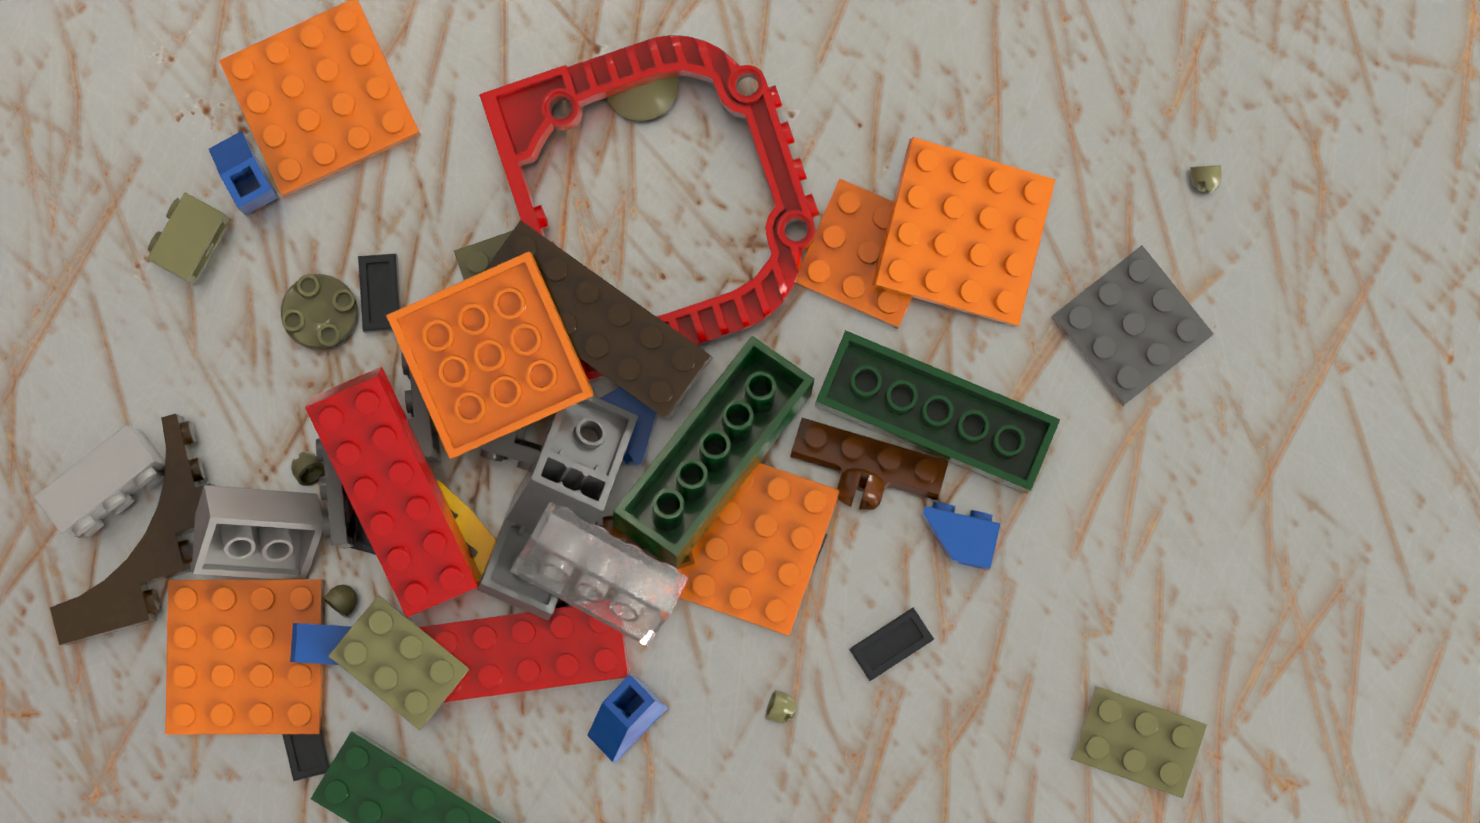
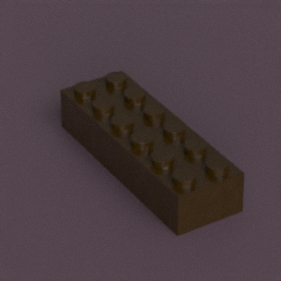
(611, 328)

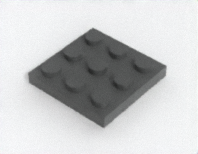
(1132, 325)

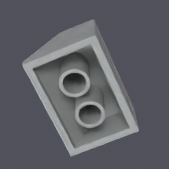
(256, 533)

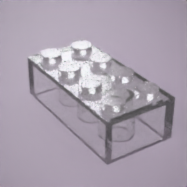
(599, 574)

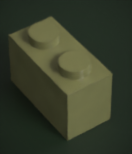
(188, 238)

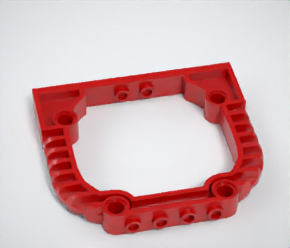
(524, 120)

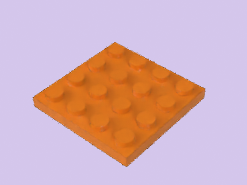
(319, 97)
(963, 232)
(490, 355)
(762, 549)
(233, 657)

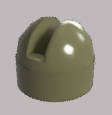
(1206, 177)
(300, 466)
(341, 599)
(780, 707)

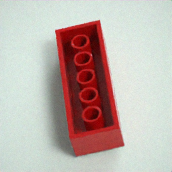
(393, 491)
(531, 653)

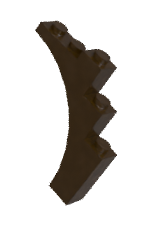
(162, 553)

